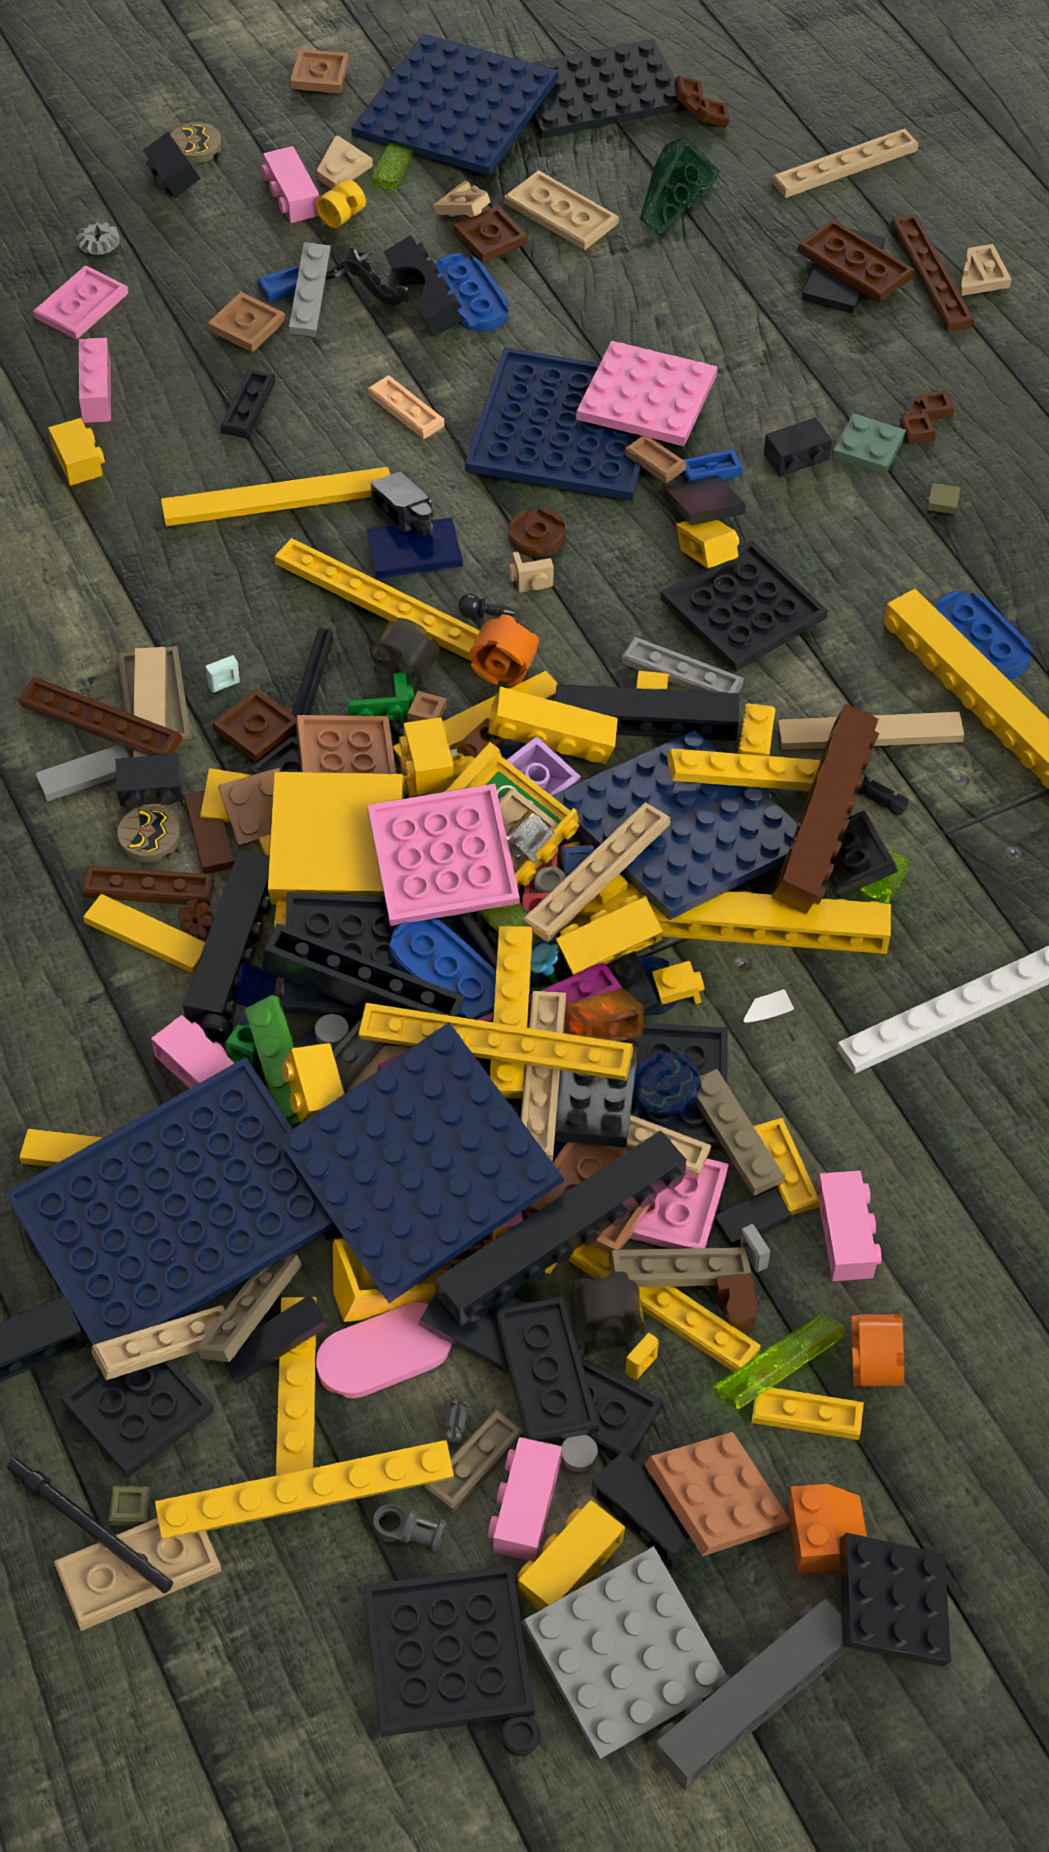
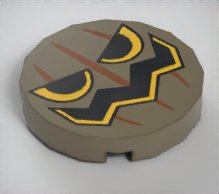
(198, 141)
(148, 833)

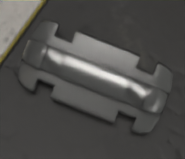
(455, 1420)

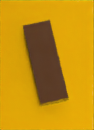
(209, 836)

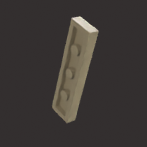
(737, 1134)
(679, 1266)
(247, 1310)

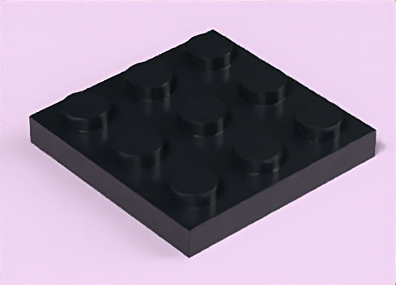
(137, 1412)
(894, 1600)

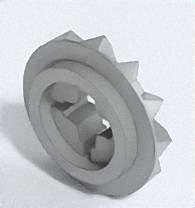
(107, 242)

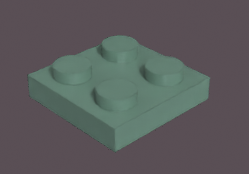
(869, 443)

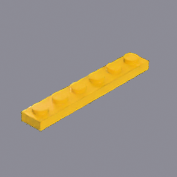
(741, 769)
(512, 1000)
(296, 1404)

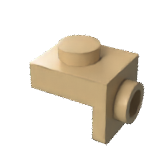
(531, 575)

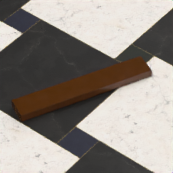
(932, 273)
(99, 718)

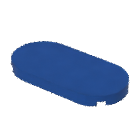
(477, 292)
(987, 631)
(442, 958)

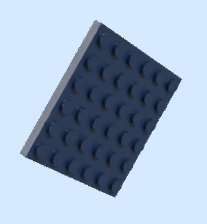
(456, 103)
(533, 430)
(714, 833)
(420, 1162)

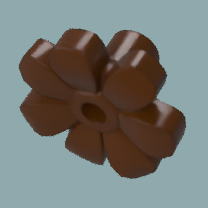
(196, 918)

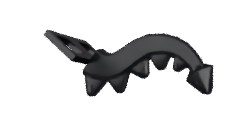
(361, 267)

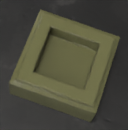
(944, 498)
(129, 1505)

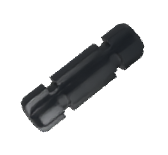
(883, 795)

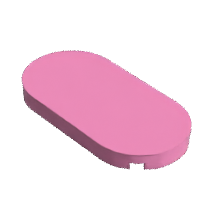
(379, 1352)

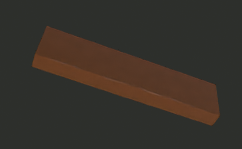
(147, 885)

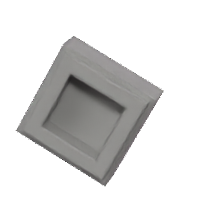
(756, 1248)

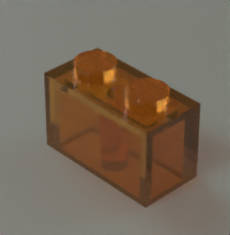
(605, 1016)

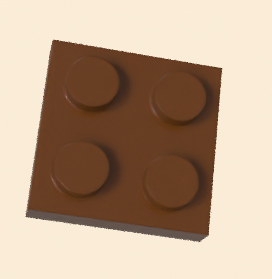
(490, 234)
(255, 725)

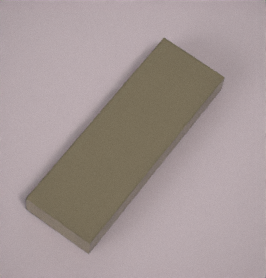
(476, 1460)

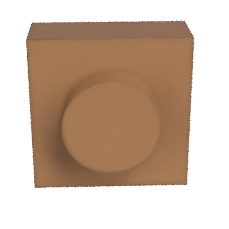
(426, 707)

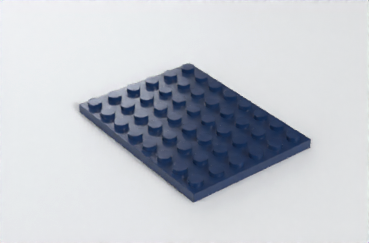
(171, 1207)

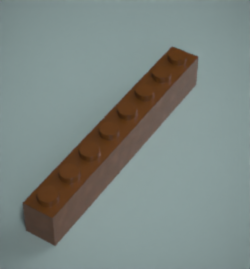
(825, 810)

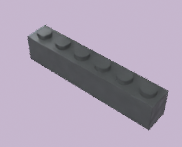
(751, 1694)

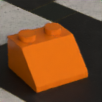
(818, 1520)

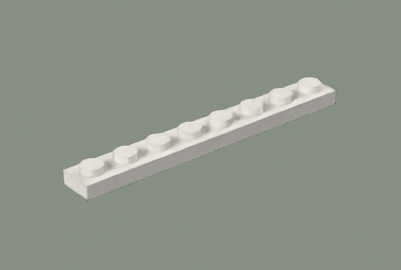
(946, 1011)

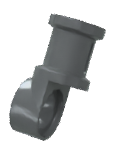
(411, 1527)

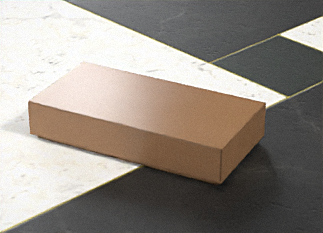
(655, 458)

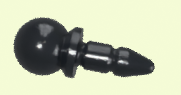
(471, 605)

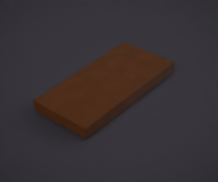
(856, 260)

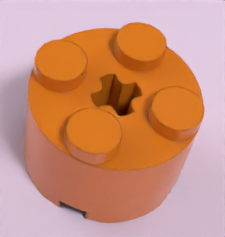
(503, 651)
(878, 1350)

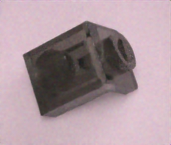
(528, 836)

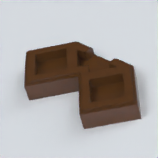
(690, 94)
(918, 418)

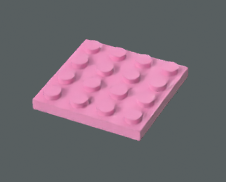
(647, 393)
(443, 854)

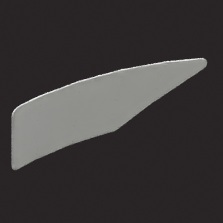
(769, 1006)

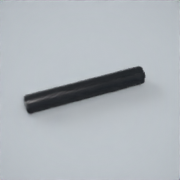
(313, 672)

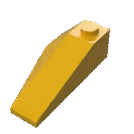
(358, 1294)

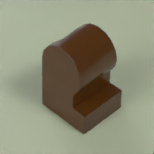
(476, 741)
(740, 1298)

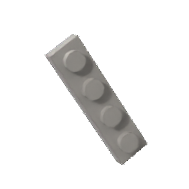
(309, 289)

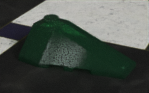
(676, 184)

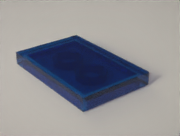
(409, 553)

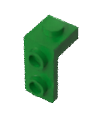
(392, 706)

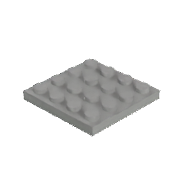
(625, 1652)

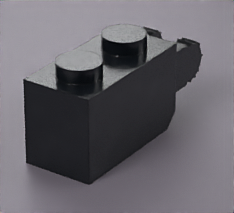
(402, 503)

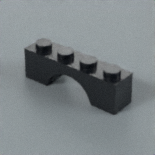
(411, 267)

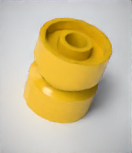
(340, 203)

